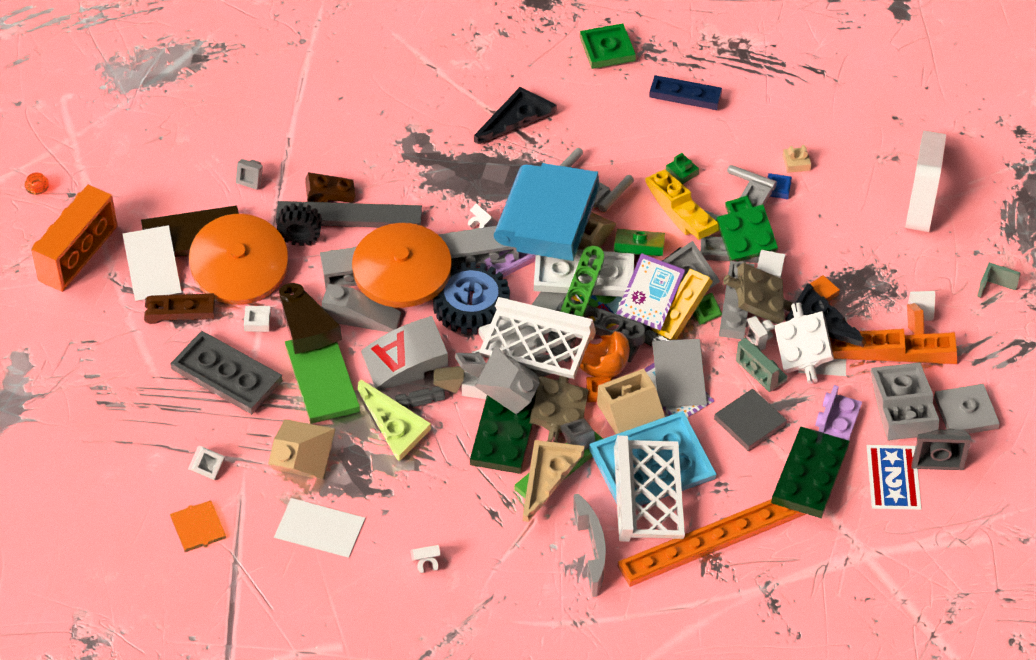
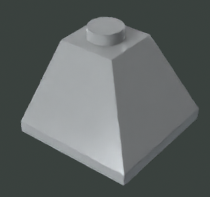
(507, 381)

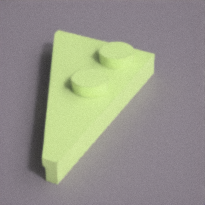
(397, 423)

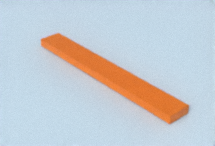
(704, 541)

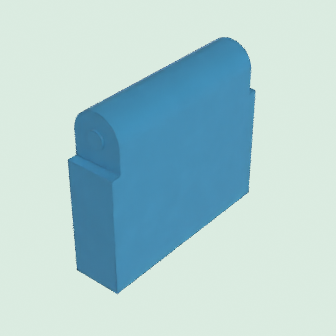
(548, 210)

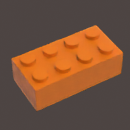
(74, 237)

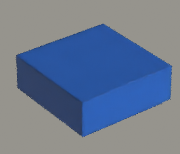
(783, 185)

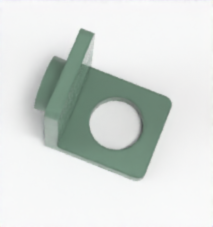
(999, 275)

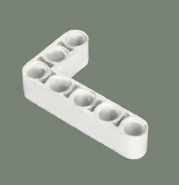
(926, 181)

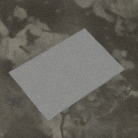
(679, 372)

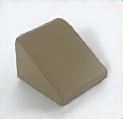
(449, 378)

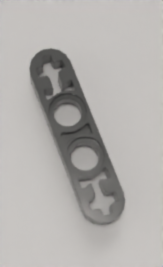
(605, 318)

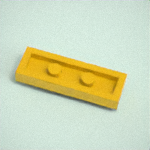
(684, 304)

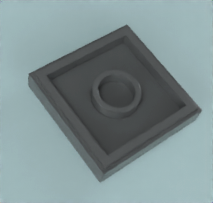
(750, 419)

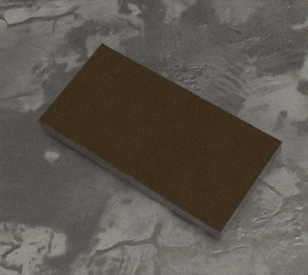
(186, 226)

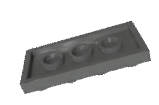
(226, 372)

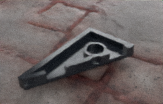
(519, 110)
(835, 321)

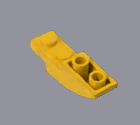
(679, 206)

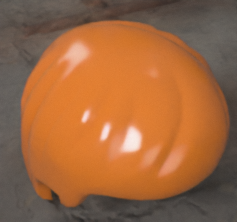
(607, 357)

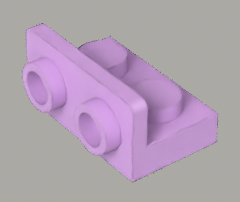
(839, 414)

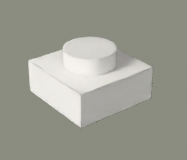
(257, 318)

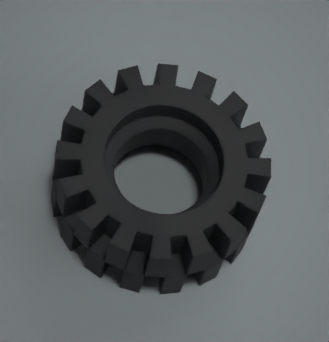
(304, 233)

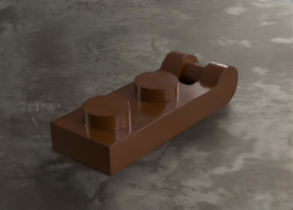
(179, 307)

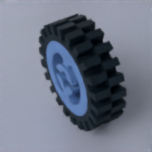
(452, 302)

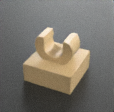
(796, 159)

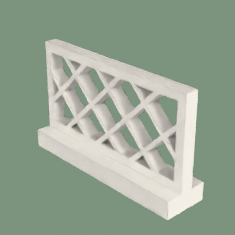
(547, 321)
(626, 491)

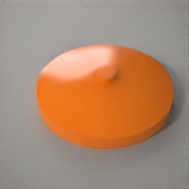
(238, 259)
(401, 265)

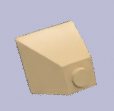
(301, 449)

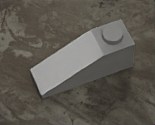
(355, 309)

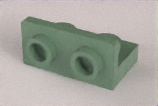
(759, 365)

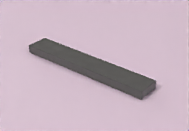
(361, 214)

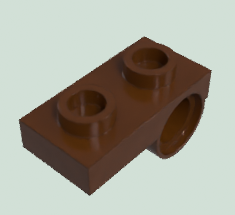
(325, 188)

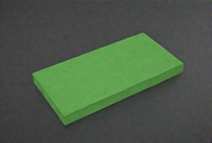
(323, 382)

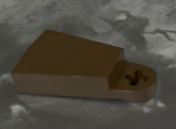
(306, 320)

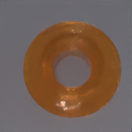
(36, 183)

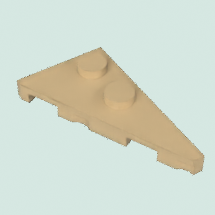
(548, 468)

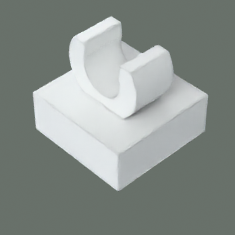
(482, 218)
(758, 332)
(425, 554)

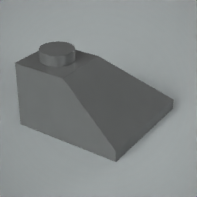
(941, 450)

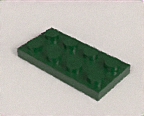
(502, 437)
(810, 472)

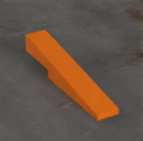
(898, 347)

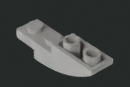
(733, 318)

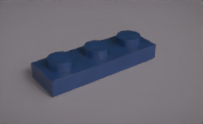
(685, 92)

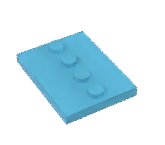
(694, 463)

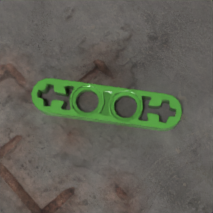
(584, 289)

